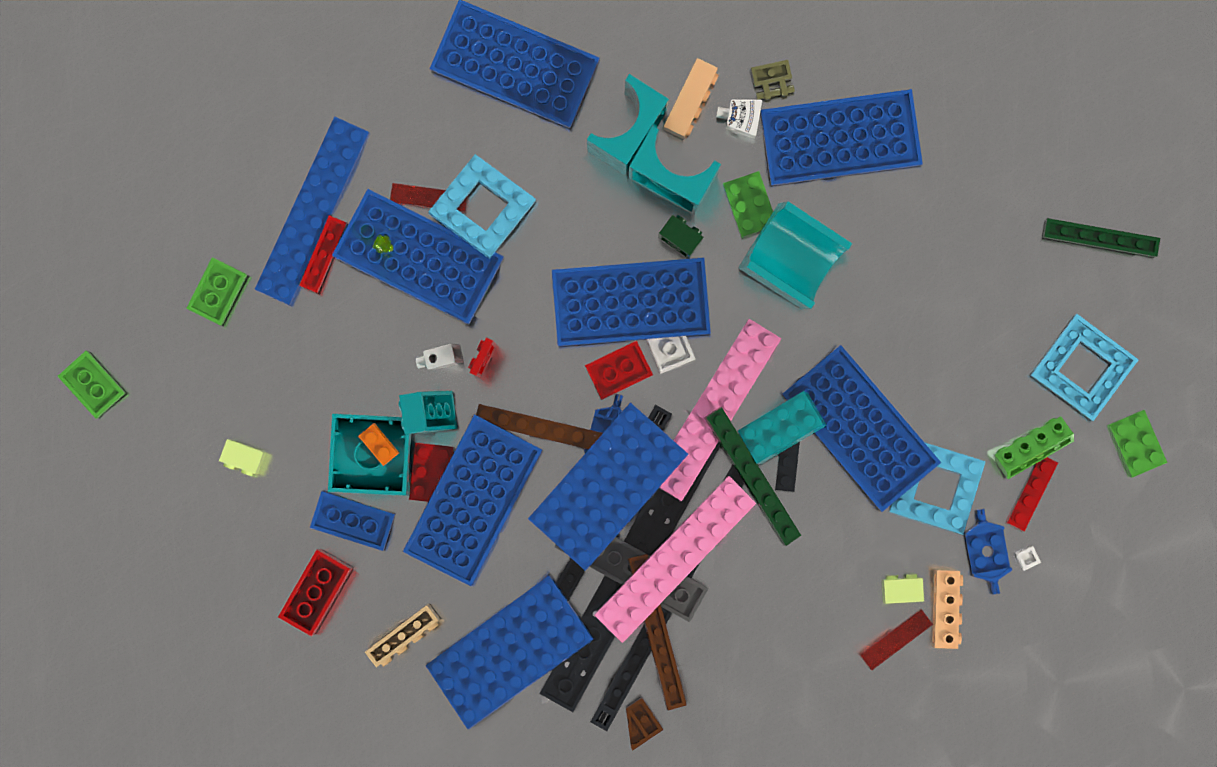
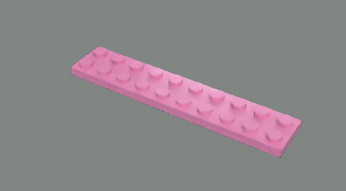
(725, 390)
(674, 559)

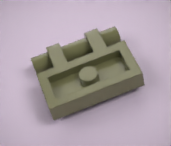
(770, 74)

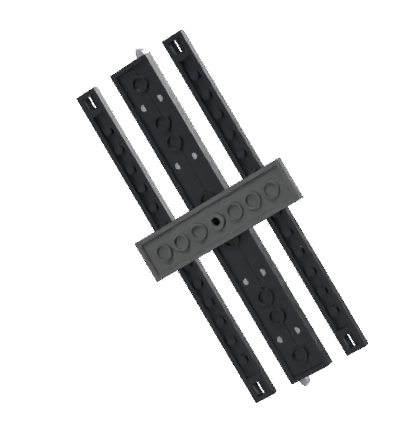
(649, 531)

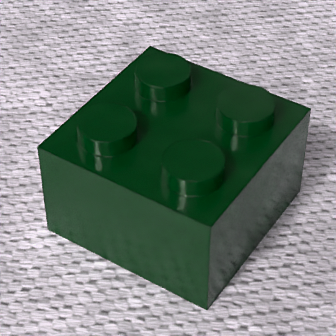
(681, 236)

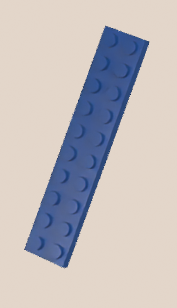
(311, 210)

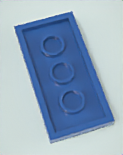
(352, 521)

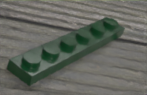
(1101, 237)

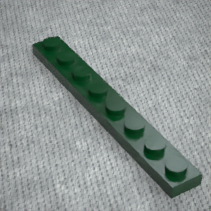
(752, 476)

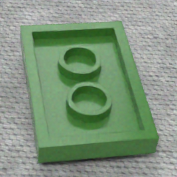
(748, 203)
(216, 291)
(91, 384)
(1137, 443)

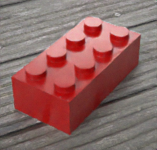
(315, 592)

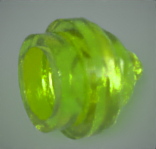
(382, 244)

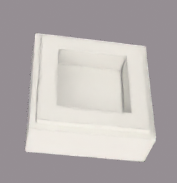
(1027, 558)

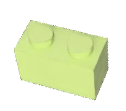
(242, 457)
(902, 589)

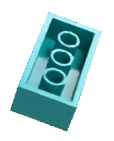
(427, 412)
(782, 427)

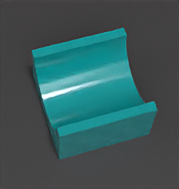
(621, 150)
(681, 190)
(793, 254)
(356, 468)

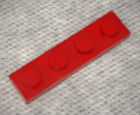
(322, 254)
(1031, 493)

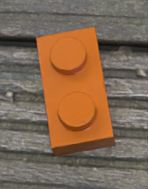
(378, 444)

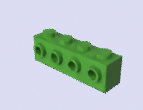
(1034, 447)

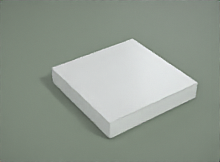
(670, 352)

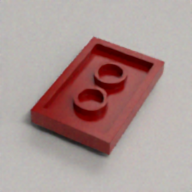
(485, 351)
(619, 370)
(427, 469)

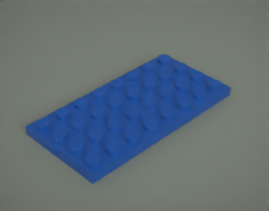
(514, 63)
(841, 137)
(425, 258)
(631, 301)
(865, 429)
(608, 486)
(472, 500)
(509, 652)

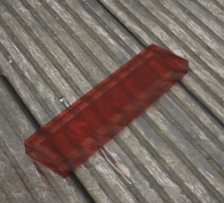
(419, 196)
(896, 639)

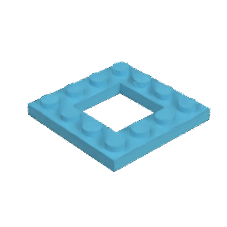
(480, 171)
(1086, 403)
(957, 517)

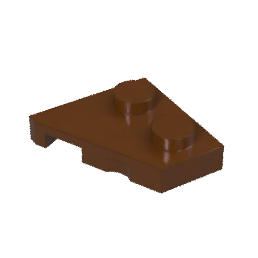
(641, 723)

